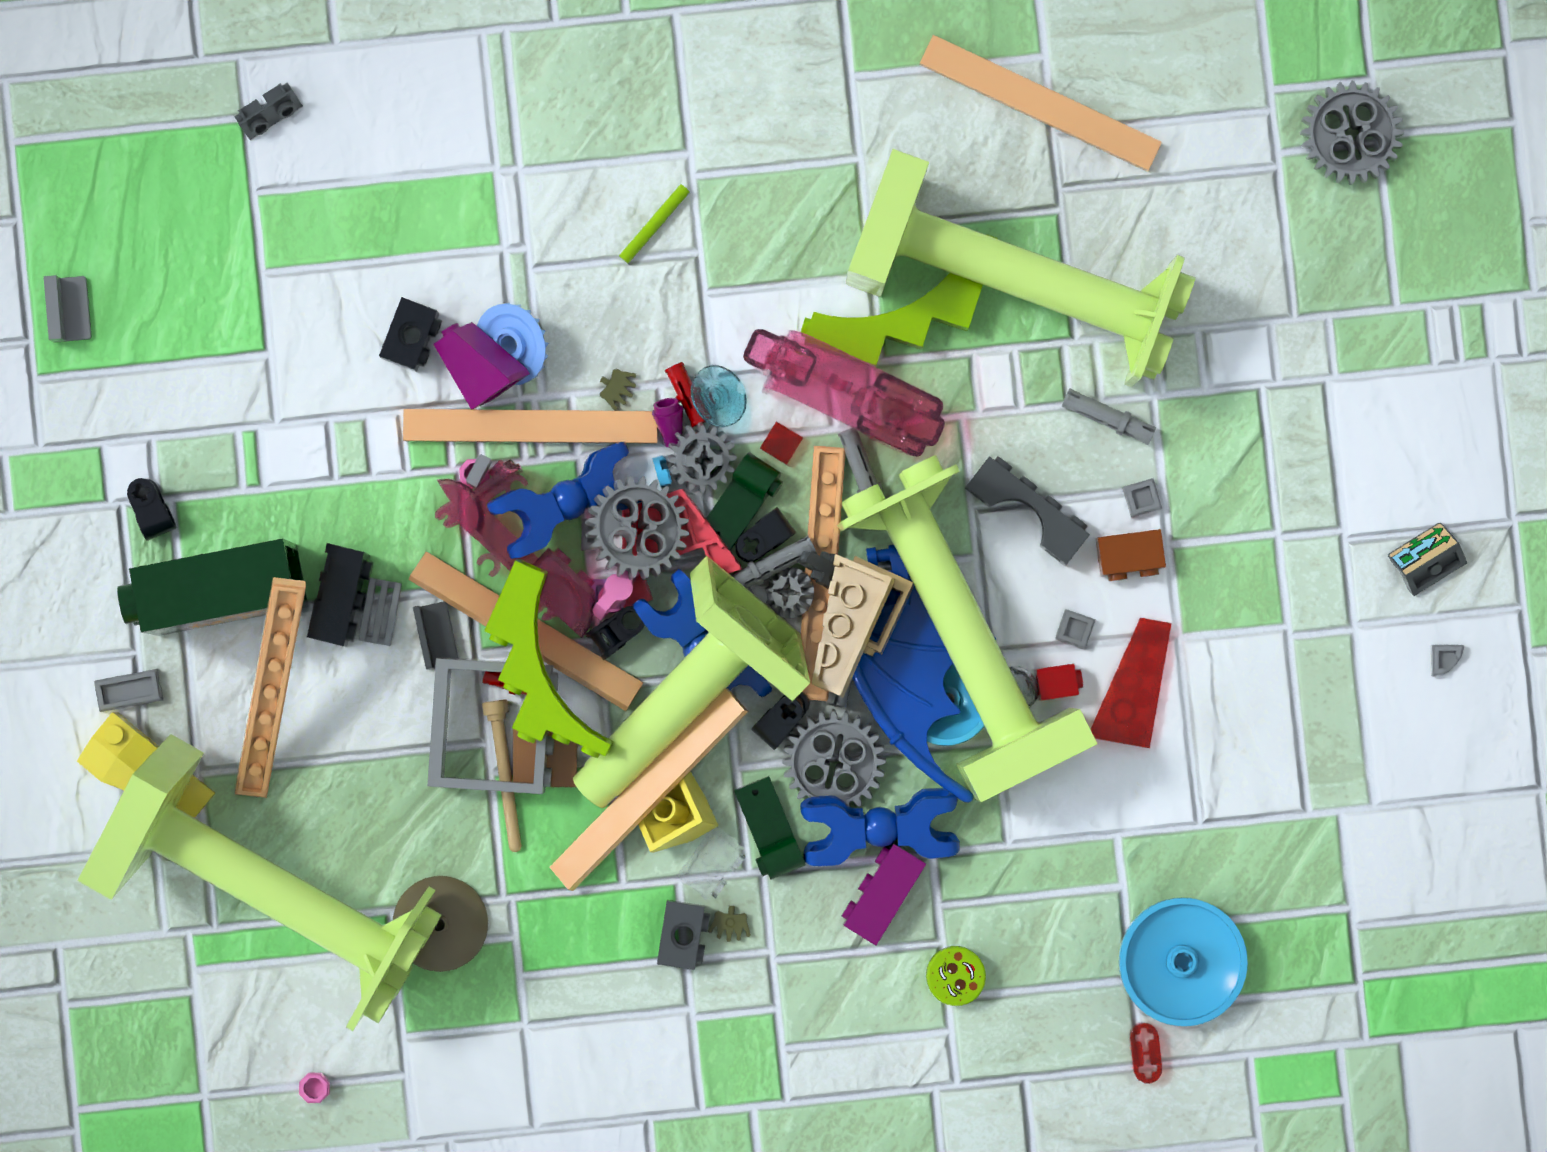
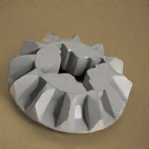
(796, 604)

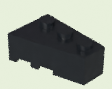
(339, 595)

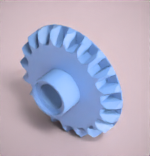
(512, 322)

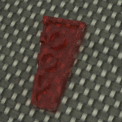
(1133, 693)

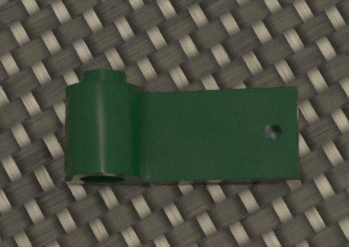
(743, 498)
(769, 829)

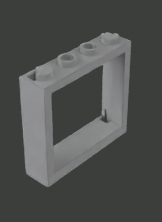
(439, 727)

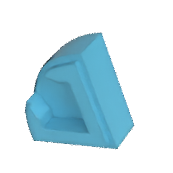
(662, 471)

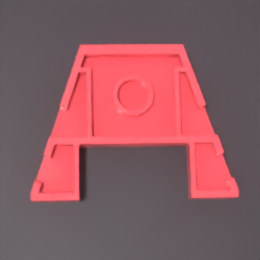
(700, 536)

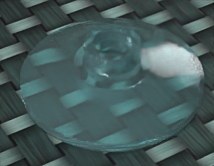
(728, 395)

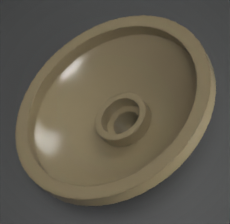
(463, 918)

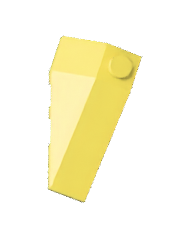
(121, 749)
(678, 817)

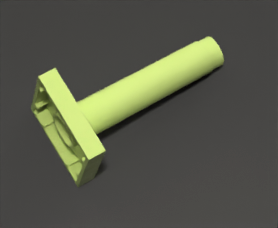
(739, 635)

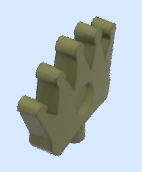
(615, 387)
(730, 923)

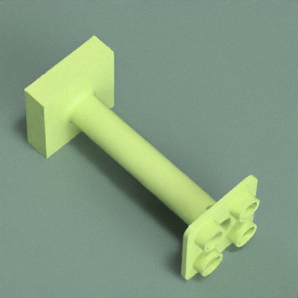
(901, 229)
(1019, 742)
(150, 822)

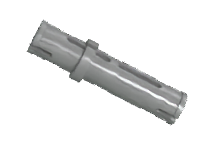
(1105, 415)
(858, 459)
(775, 563)

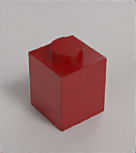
(1058, 681)

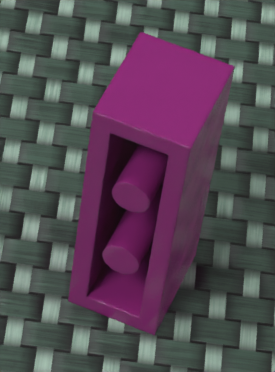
(882, 893)

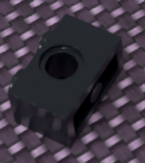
(410, 315)

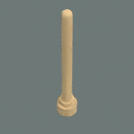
(496, 713)

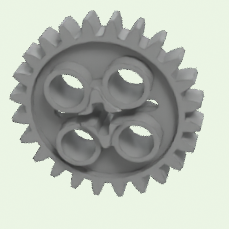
(1323, 138)
(609, 523)
(806, 754)

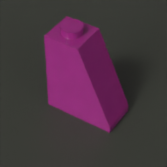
(478, 364)

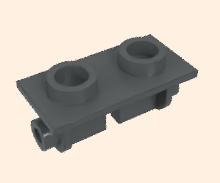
(258, 119)

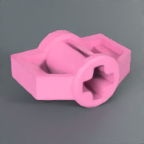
(613, 595)

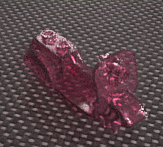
(847, 390)
(564, 591)

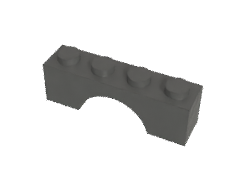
(1060, 534)

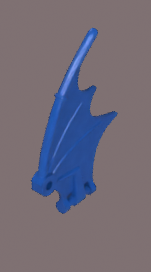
(906, 681)

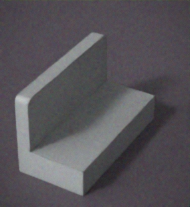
(67, 308)

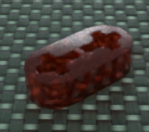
(1153, 1052)

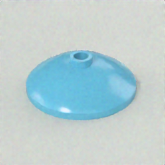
(956, 728)

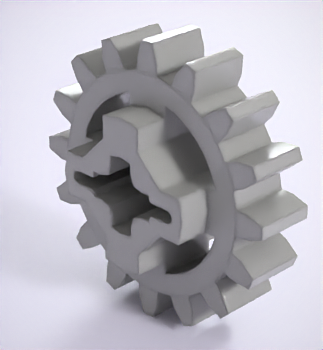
(714, 457)

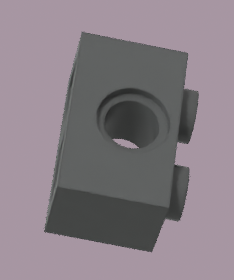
(670, 950)

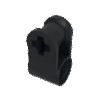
(153, 514)
(768, 533)
(614, 632)
(780, 720)

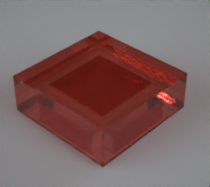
(781, 443)

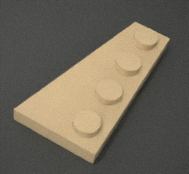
(851, 614)

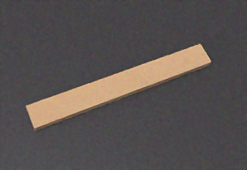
(1040, 103)
(529, 426)
(824, 535)
(555, 647)
(270, 686)
(648, 790)

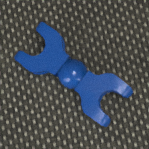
(564, 502)
(681, 626)
(879, 827)

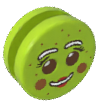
(955, 975)

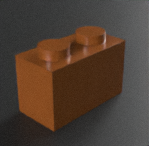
(1130, 553)

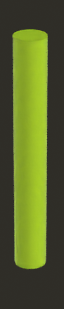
(654, 223)

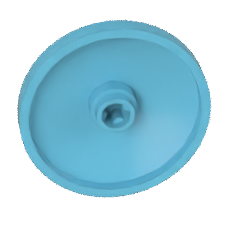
(1183, 961)

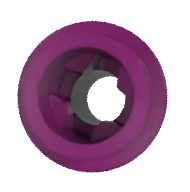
(669, 419)

